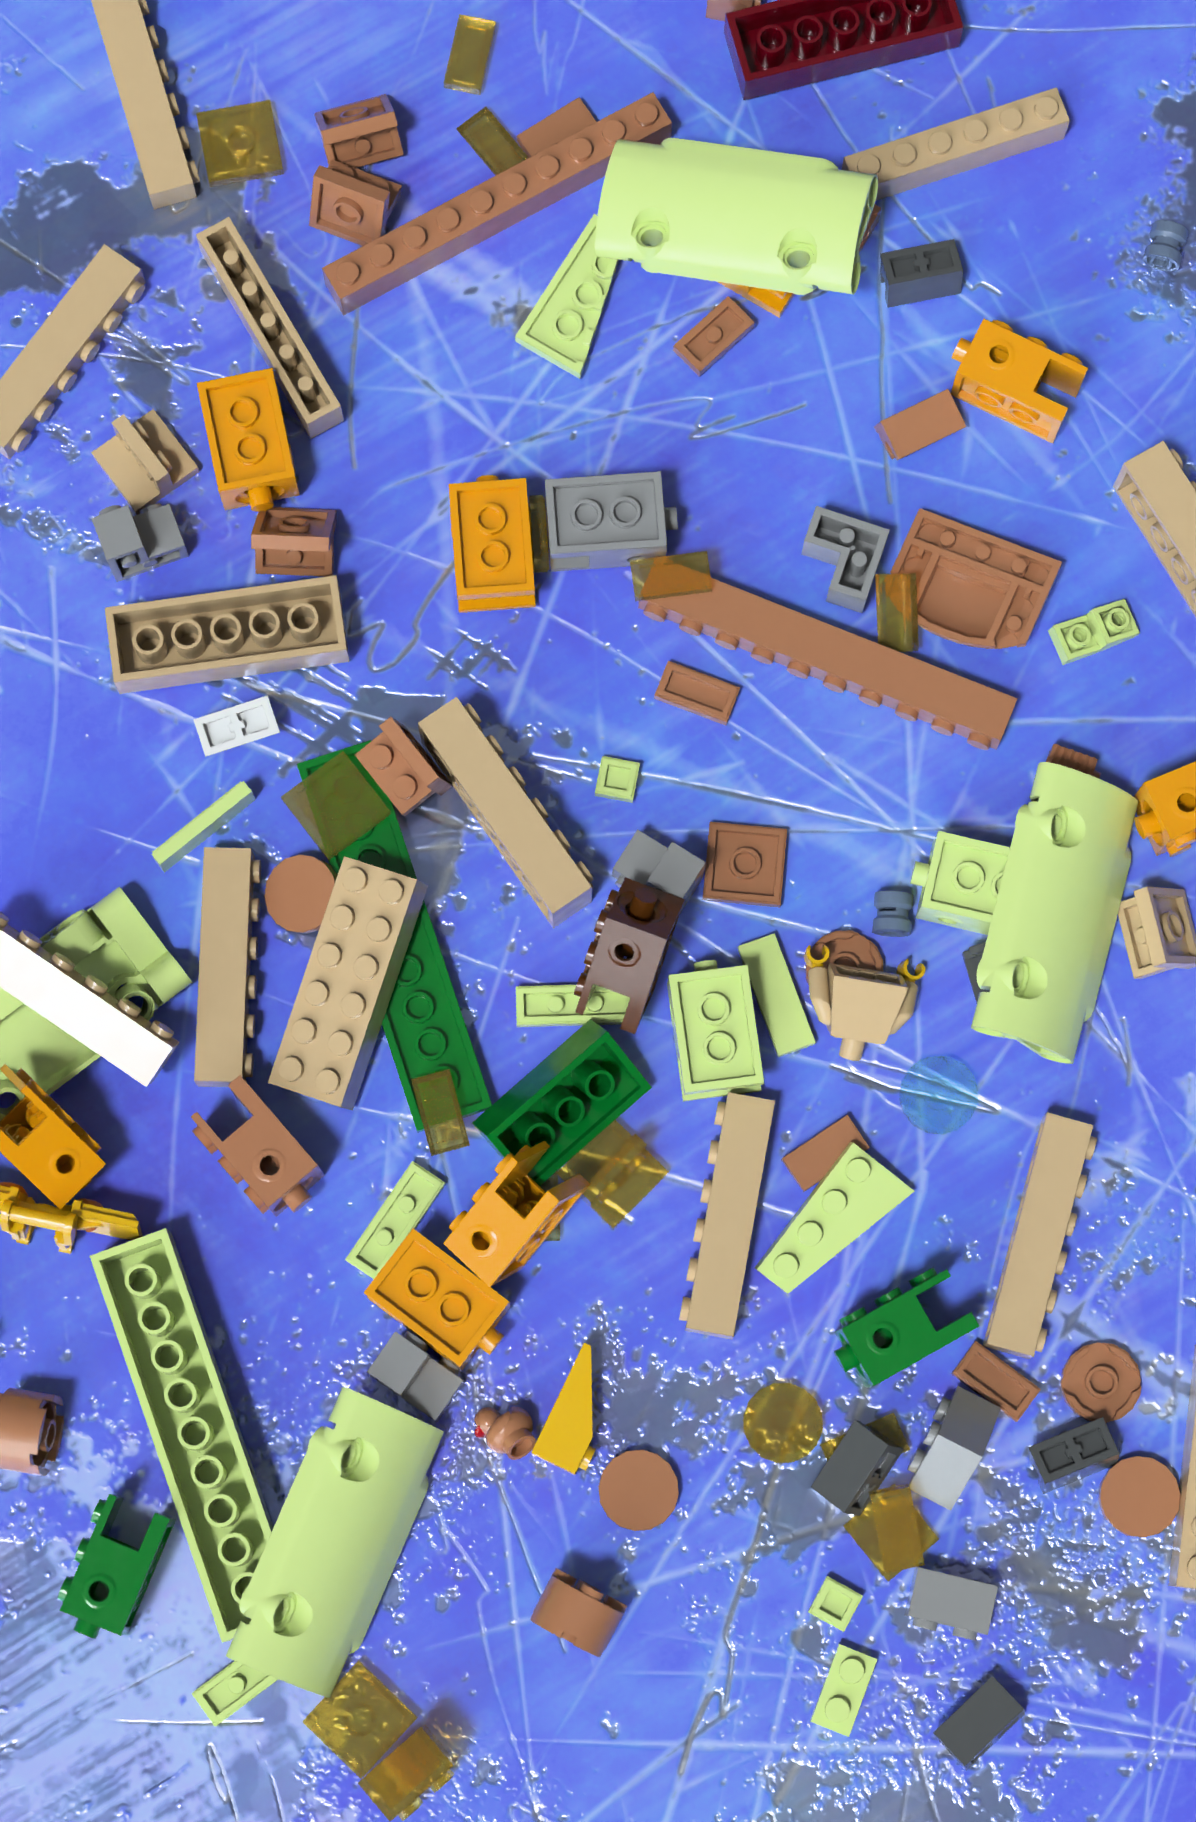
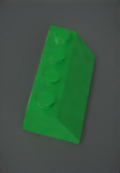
(564, 1100)

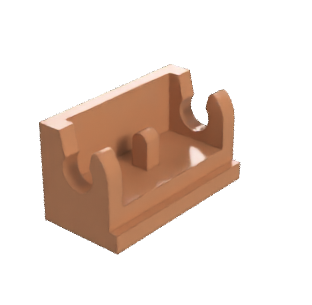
(920, 425)

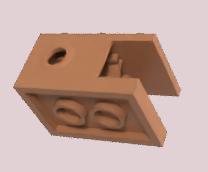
(263, 1155)

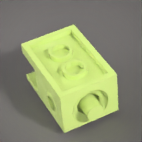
(960, 882)
(715, 1031)

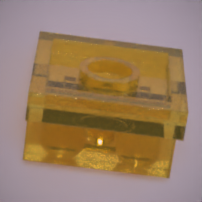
(618, 1173)

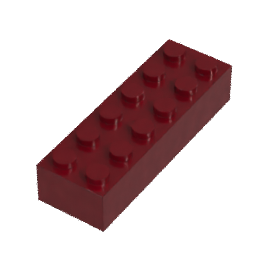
(818, 40)

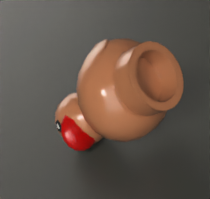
(506, 1432)

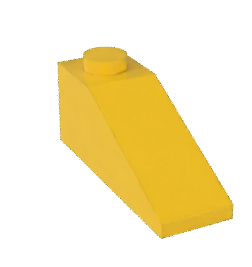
(569, 1425)

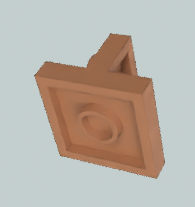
(360, 132)
(351, 202)
(294, 541)
(402, 767)

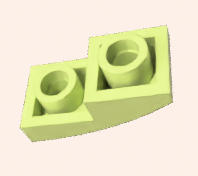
(1093, 632)

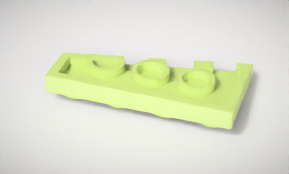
(571, 306)
(837, 1212)

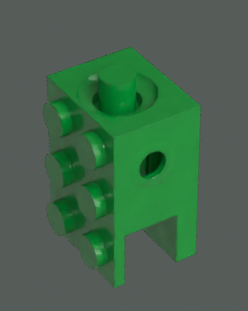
(895, 1332)
(112, 1573)

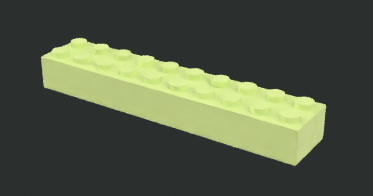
(187, 1417)

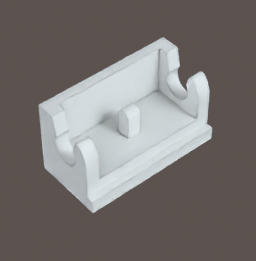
(236, 726)

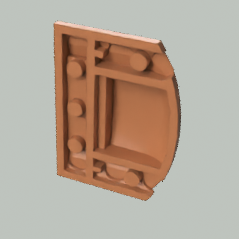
(974, 583)

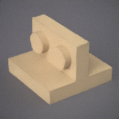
(144, 460)
(1158, 931)

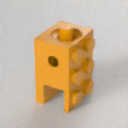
(1004, 372)
(248, 440)
(492, 544)
(1168, 810)
(47, 1143)
(511, 1217)
(439, 1300)

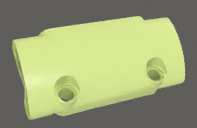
(735, 215)
(1055, 912)
(102, 942)
(335, 1543)

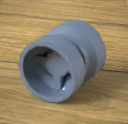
(1165, 246)
(892, 913)

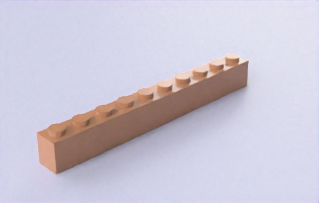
(491, 206)
(840, 661)

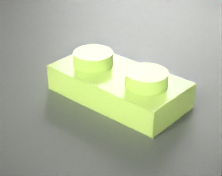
(843, 1690)

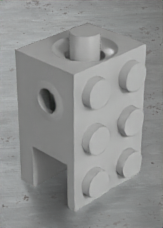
(606, 520)

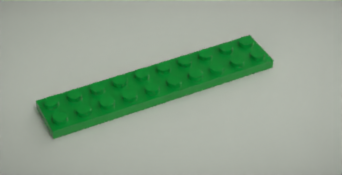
(423, 1011)

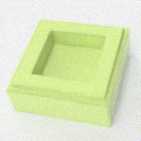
(617, 779)
(835, 1603)

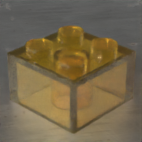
(407, 1773)

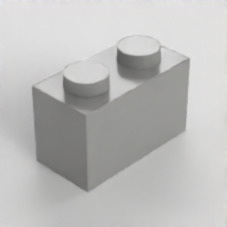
(951, 1602)

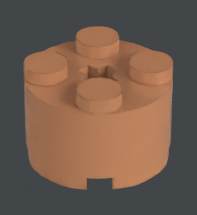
(29, 1430)
(578, 1613)

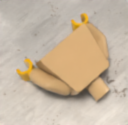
(861, 1002)

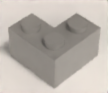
(138, 541)
(854, 550)
(660, 867)
(415, 1376)
(953, 1447)

